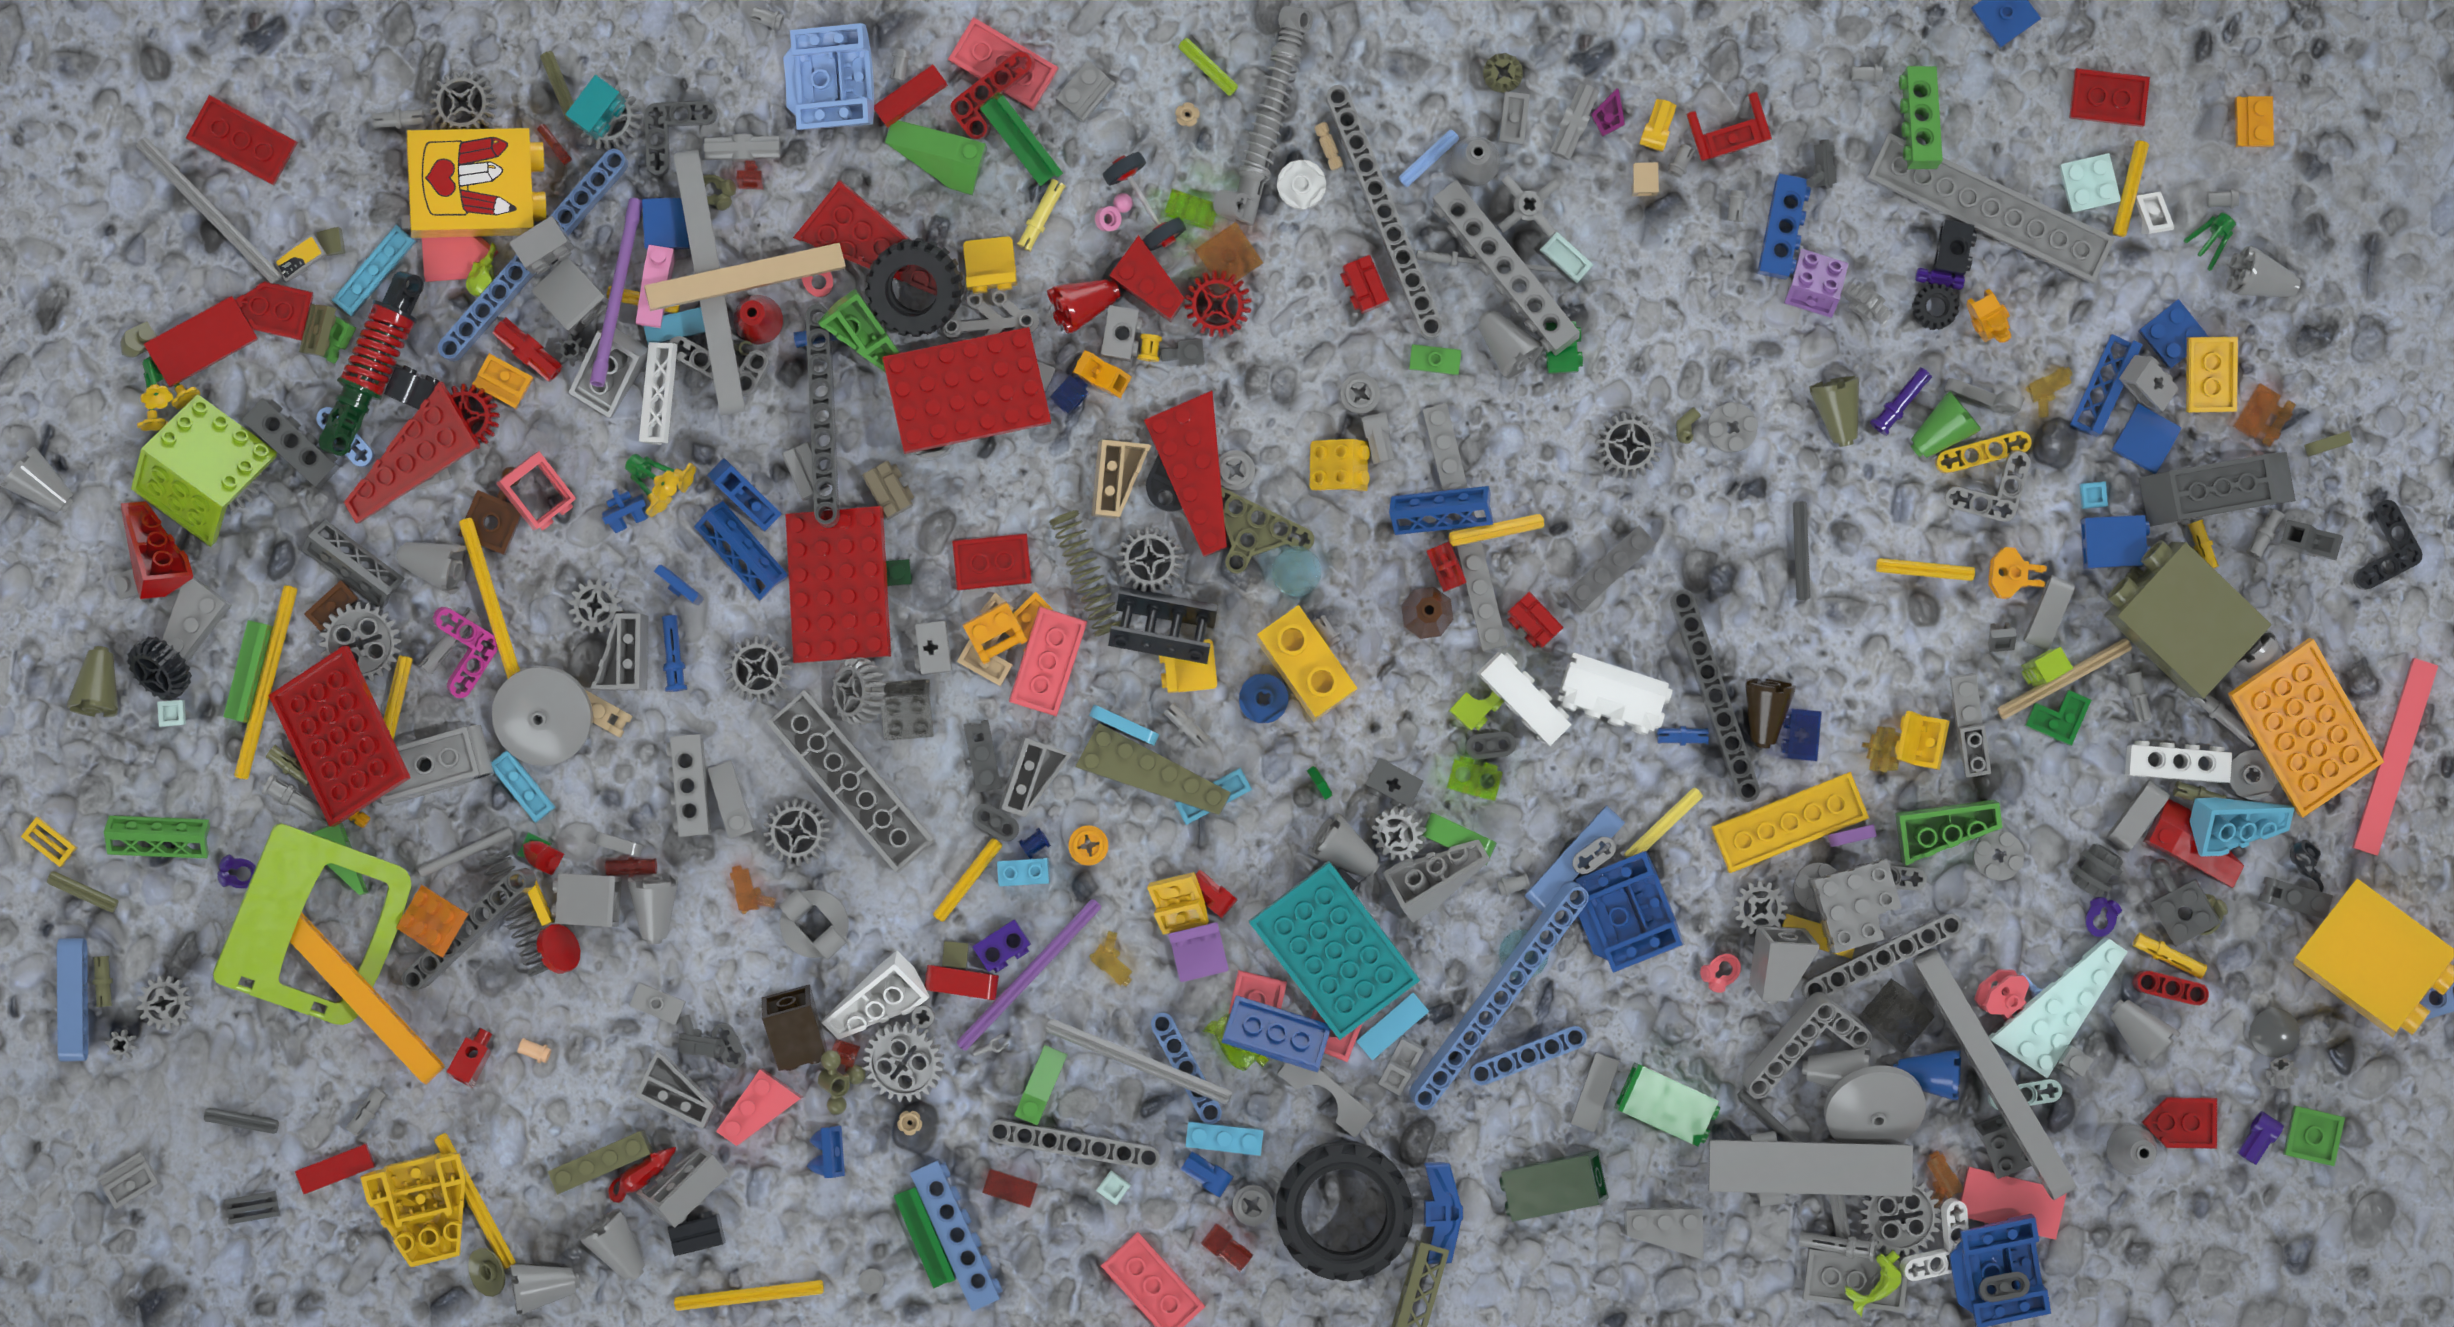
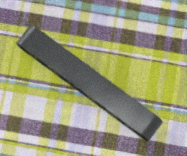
(479, 925)

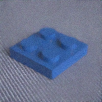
(2169, 333)

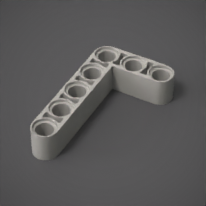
(1802, 1040)

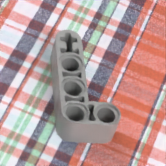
(745, 370)

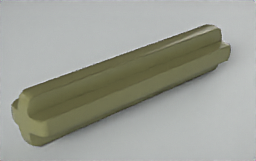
(557, 81)
(82, 891)

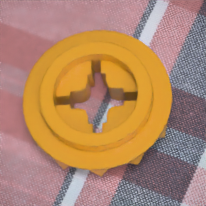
(1078, 838)

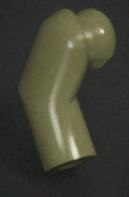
(1684, 426)

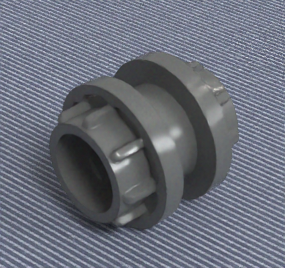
(2097, 870)

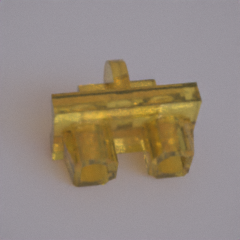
(1880, 749)

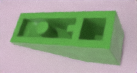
(352, 878)
(1041, 1085)

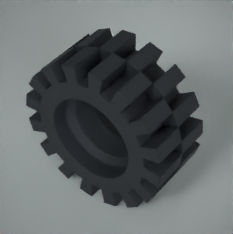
(1946, 296)

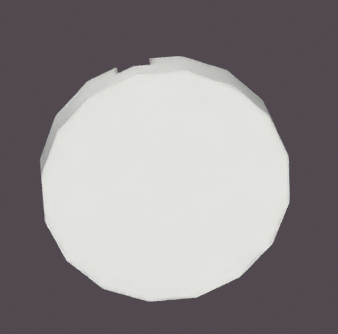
(1301, 184)

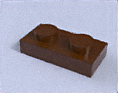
(328, 604)

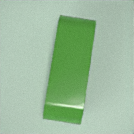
(1452, 834)

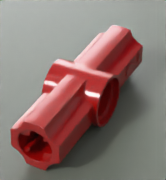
(527, 349)

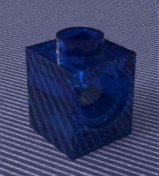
(1070, 394)

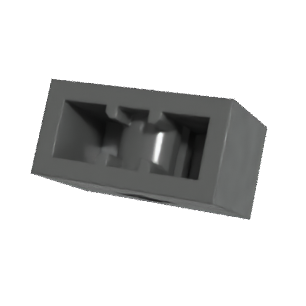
(1386, 771)

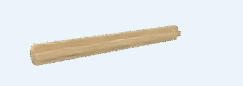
(2078, 671)

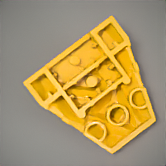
(420, 1205)

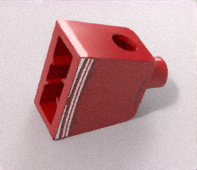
(469, 1069)

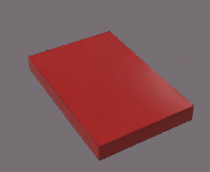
(2109, 97)
(992, 562)

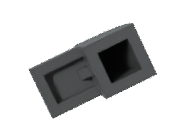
(2311, 541)

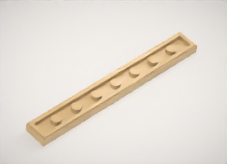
(744, 276)

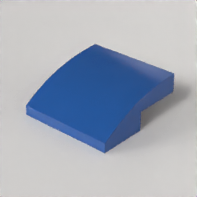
(664, 223)
(2146, 438)

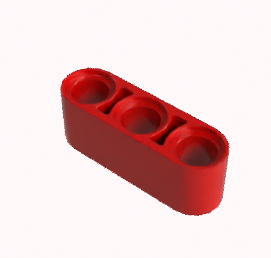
(961, 982)
(2182, 991)

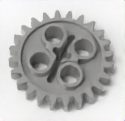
(352, 620)
(922, 1074)
(1903, 1238)

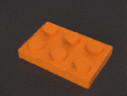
(432, 921)

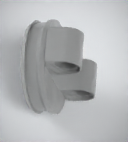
(797, 906)

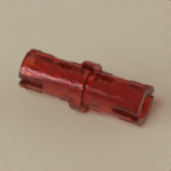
(631, 866)

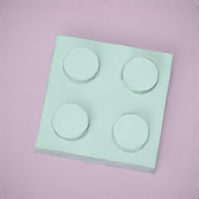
(2090, 183)

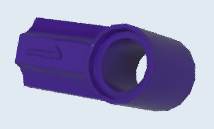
(2263, 1132)

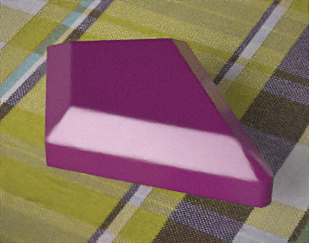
(1609, 114)

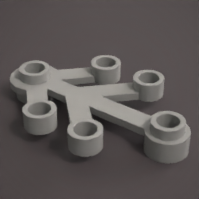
(995, 322)

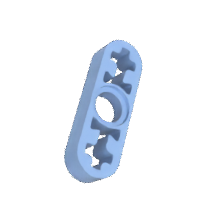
(363, 446)

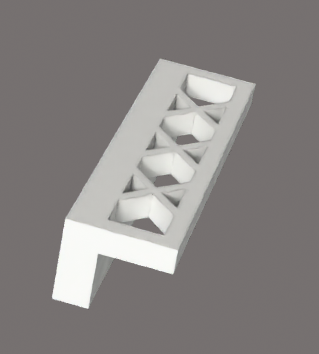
(658, 393)

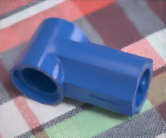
(1210, 1176)

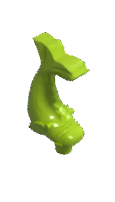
(1889, 1282)

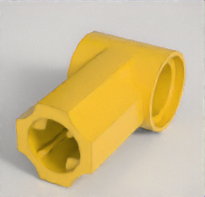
(1656, 131)

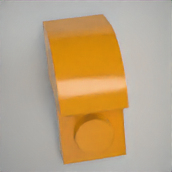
(1102, 374)

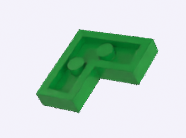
(2062, 724)

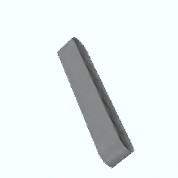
(1894, 956)
(1061, 1145)

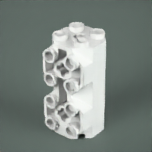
(1613, 693)

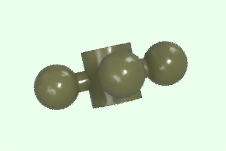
(836, 1083)

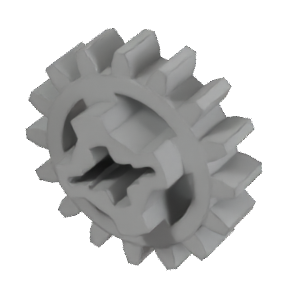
(1866, 303)
(597, 594)
(1388, 828)
(1751, 899)
(163, 993)

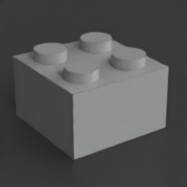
(542, 246)

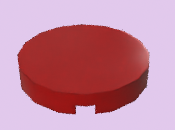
(558, 948)

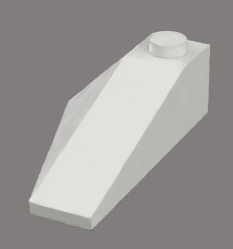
(885, 993)

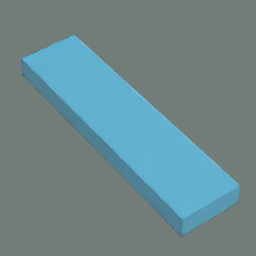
(374, 270)

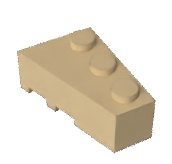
(1115, 475)

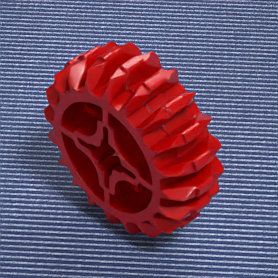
(1226, 311)
(487, 415)

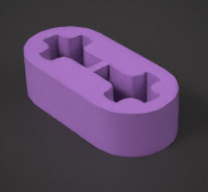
(1852, 835)

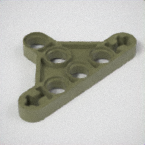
(1264, 534)

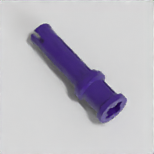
(1894, 410)

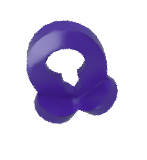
(234, 863)
(2113, 911)

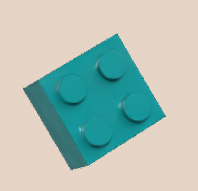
(596, 108)

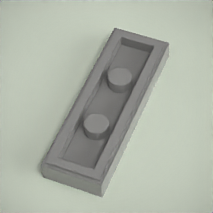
(1594, 1092)

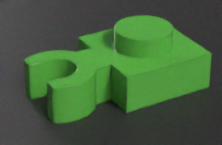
(339, 338)

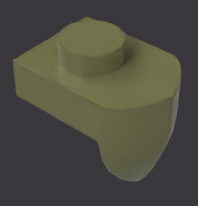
(133, 340)

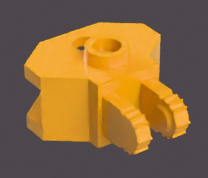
(1989, 318)
(2014, 573)

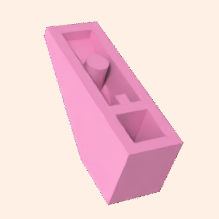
(657, 268)

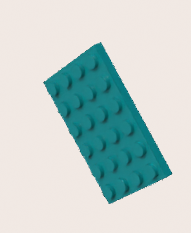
(1334, 950)

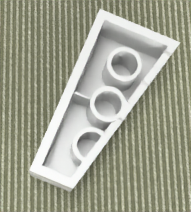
(1524, 698)

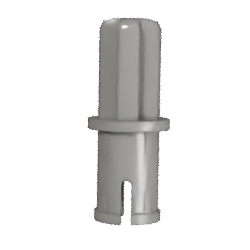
(2138, 696)

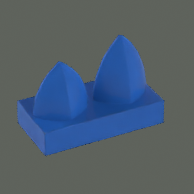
(831, 1161)

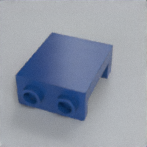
(2114, 541)

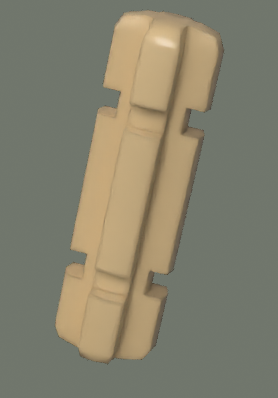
(1328, 146)

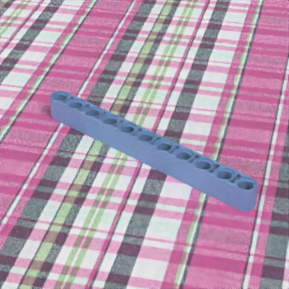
(504, 278)
(1510, 990)

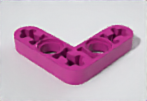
(474, 642)

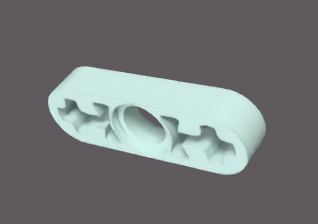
(2044, 1098)

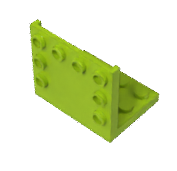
(199, 467)

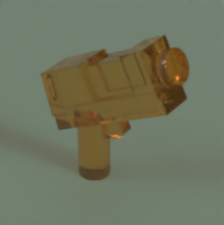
(746, 895)
(1947, 1181)

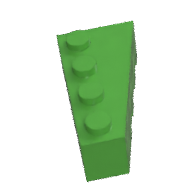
(1938, 828)

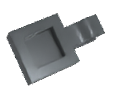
(1188, 353)

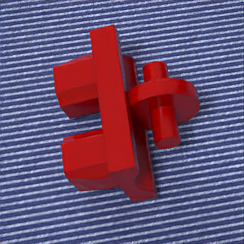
(1446, 566)

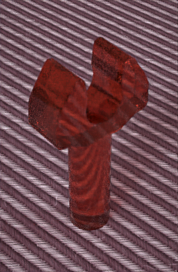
(554, 144)

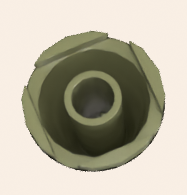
(1838, 407)
(95, 685)

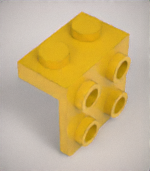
(990, 264)
(1339, 465)
(1189, 675)
(1922, 740)

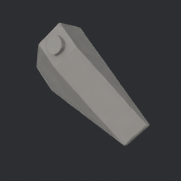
(1430, 880)

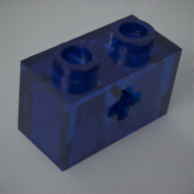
(1808, 747)

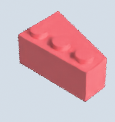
(758, 1105)

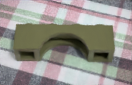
(600, 1162)

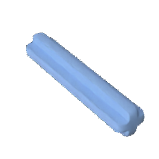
(1428, 158)

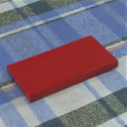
(241, 140)
(200, 341)

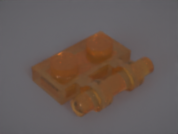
(2258, 409)

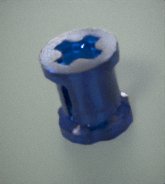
(1034, 843)

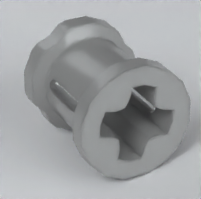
(916, 1020)

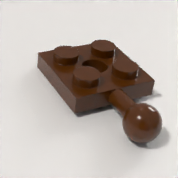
(506, 514)

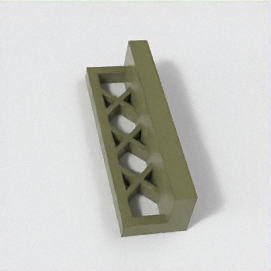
(1411, 1285)

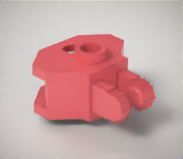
(2004, 997)

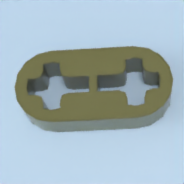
(2328, 443)

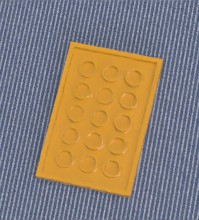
(2306, 727)

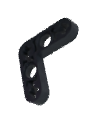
(2398, 547)

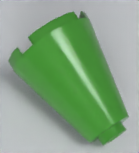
(1944, 427)

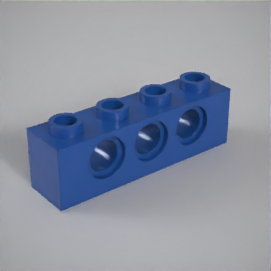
(1769, 263)

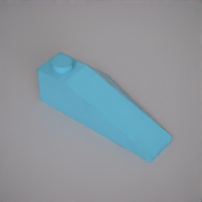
(2231, 823)

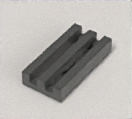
(230, 1210)

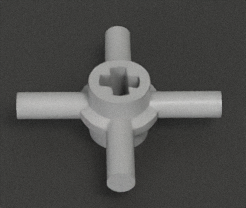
(1521, 213)

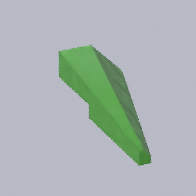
(857, 327)

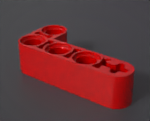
(990, 81)

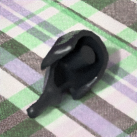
(2305, 857)

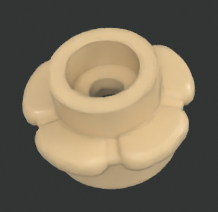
(1187, 121)
(905, 1117)

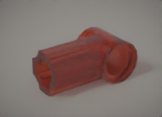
(1222, 1244)

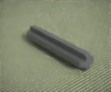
(241, 1120)

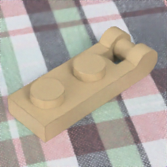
(602, 713)

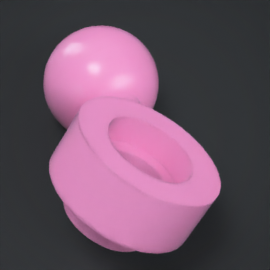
(1121, 204)

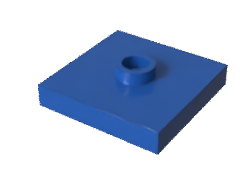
(2005, 18)
(678, 586)

